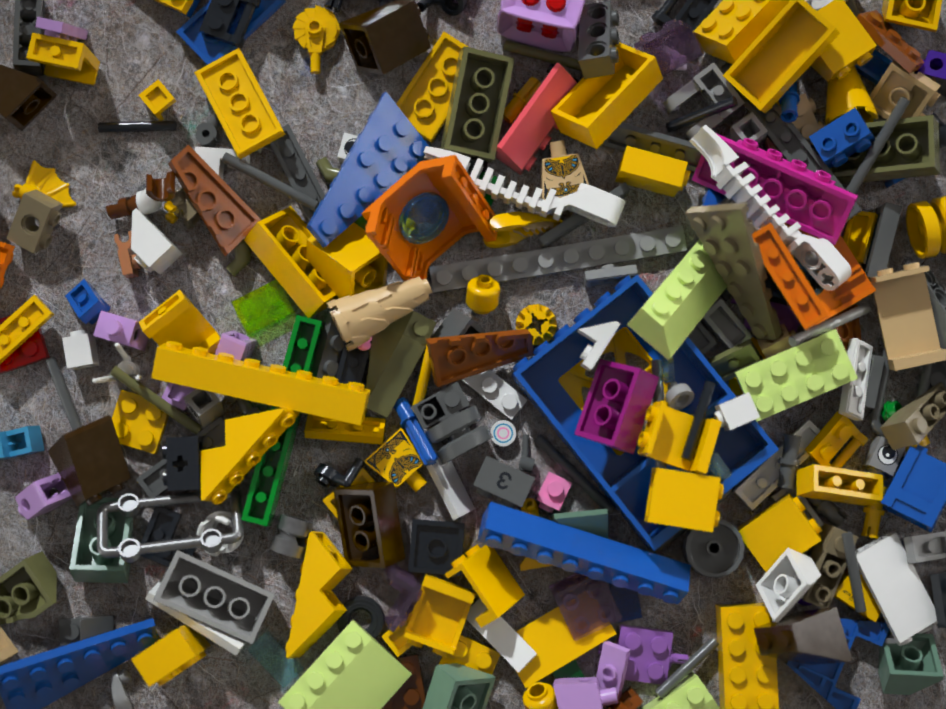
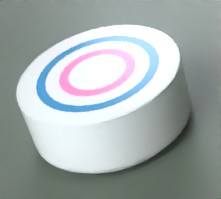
(503, 433)

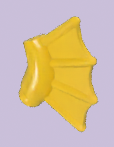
(46, 182)

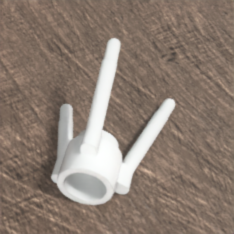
(126, 365)

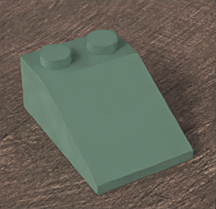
(86, 562)

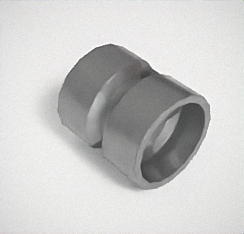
(291, 536)

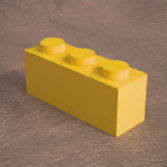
(839, 485)

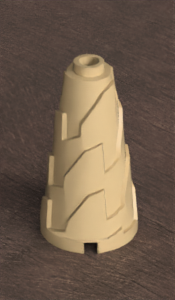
(373, 310)

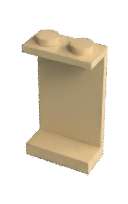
(906, 317)

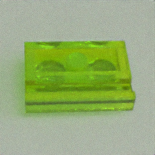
(263, 307)

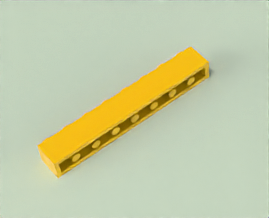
(261, 383)

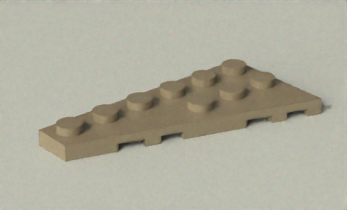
(739, 261)

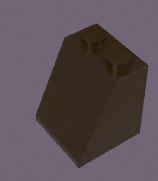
(386, 36)
(22, 96)
(91, 461)
(805, 638)

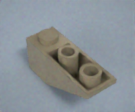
(916, 419)
(831, 563)

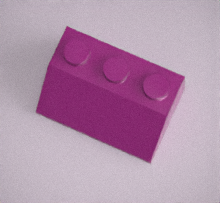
(616, 405)

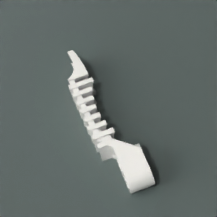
(587, 201)
(815, 254)

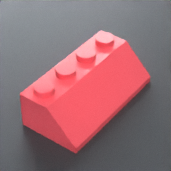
(535, 122)

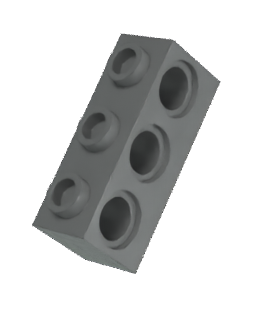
(24, 25)
(598, 39)

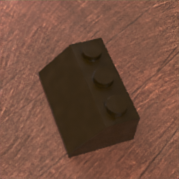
(369, 524)

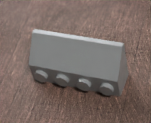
(214, 597)

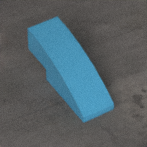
(21, 442)

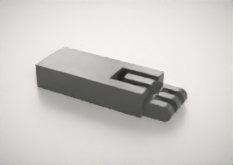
(882, 239)

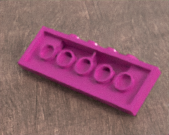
(798, 192)

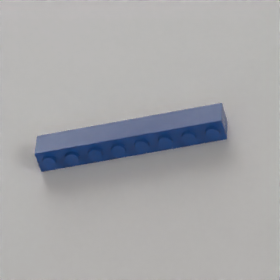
(584, 553)

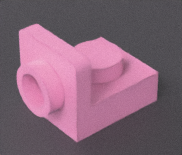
(553, 492)

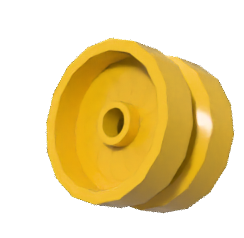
(927, 227)

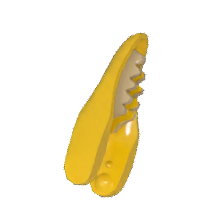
(516, 226)

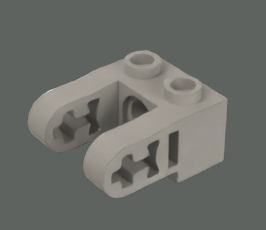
(713, 89)

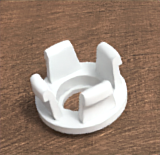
(211, 522)

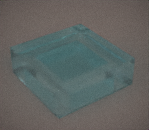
(718, 467)

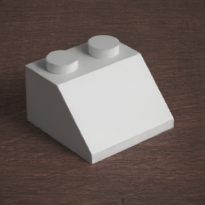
(151, 245)
(787, 582)

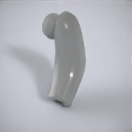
(119, 693)

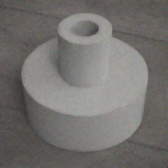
(679, 395)

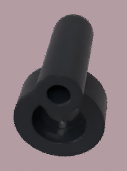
(449, 6)
(328, 476)

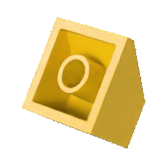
(913, 13)

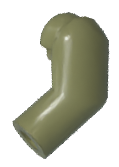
(326, 169)
(242, 258)

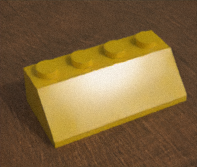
(282, 248)

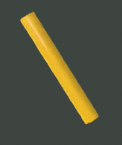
(423, 379)

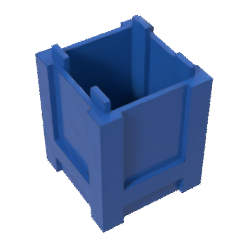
(918, 489)

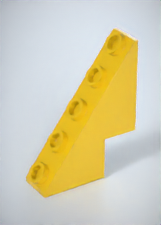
(246, 442)
(316, 603)

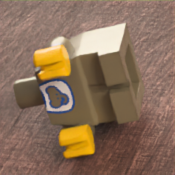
(183, 208)

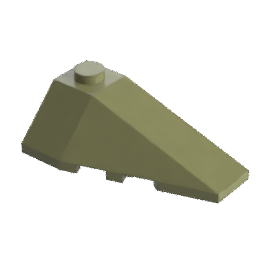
(393, 359)
(27, 589)

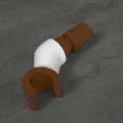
(147, 200)

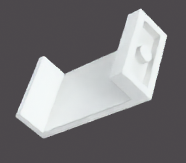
(896, 588)

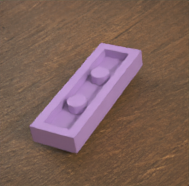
(61, 29)

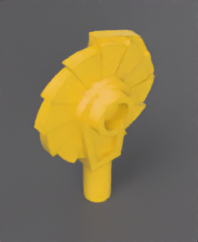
(318, 32)

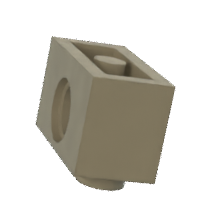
(24, 229)

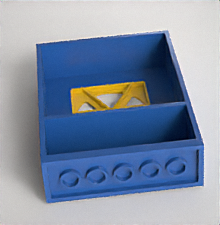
(555, 385)

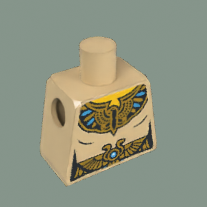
(561, 171)

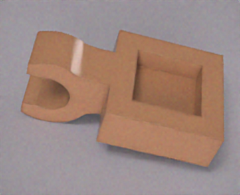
(126, 257)

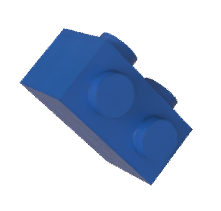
(842, 138)

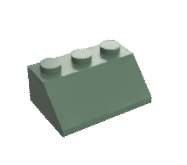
(458, 688)

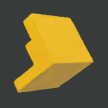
(157, 98)

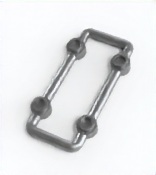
(129, 505)

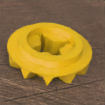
(542, 313)

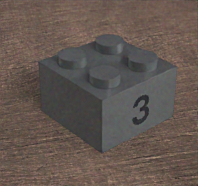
(503, 482)

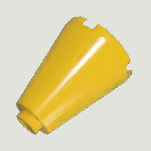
(849, 94)

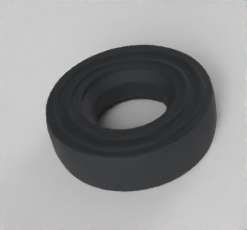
(367, 604)

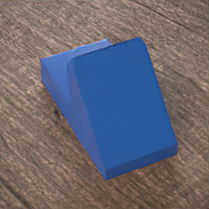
(87, 302)

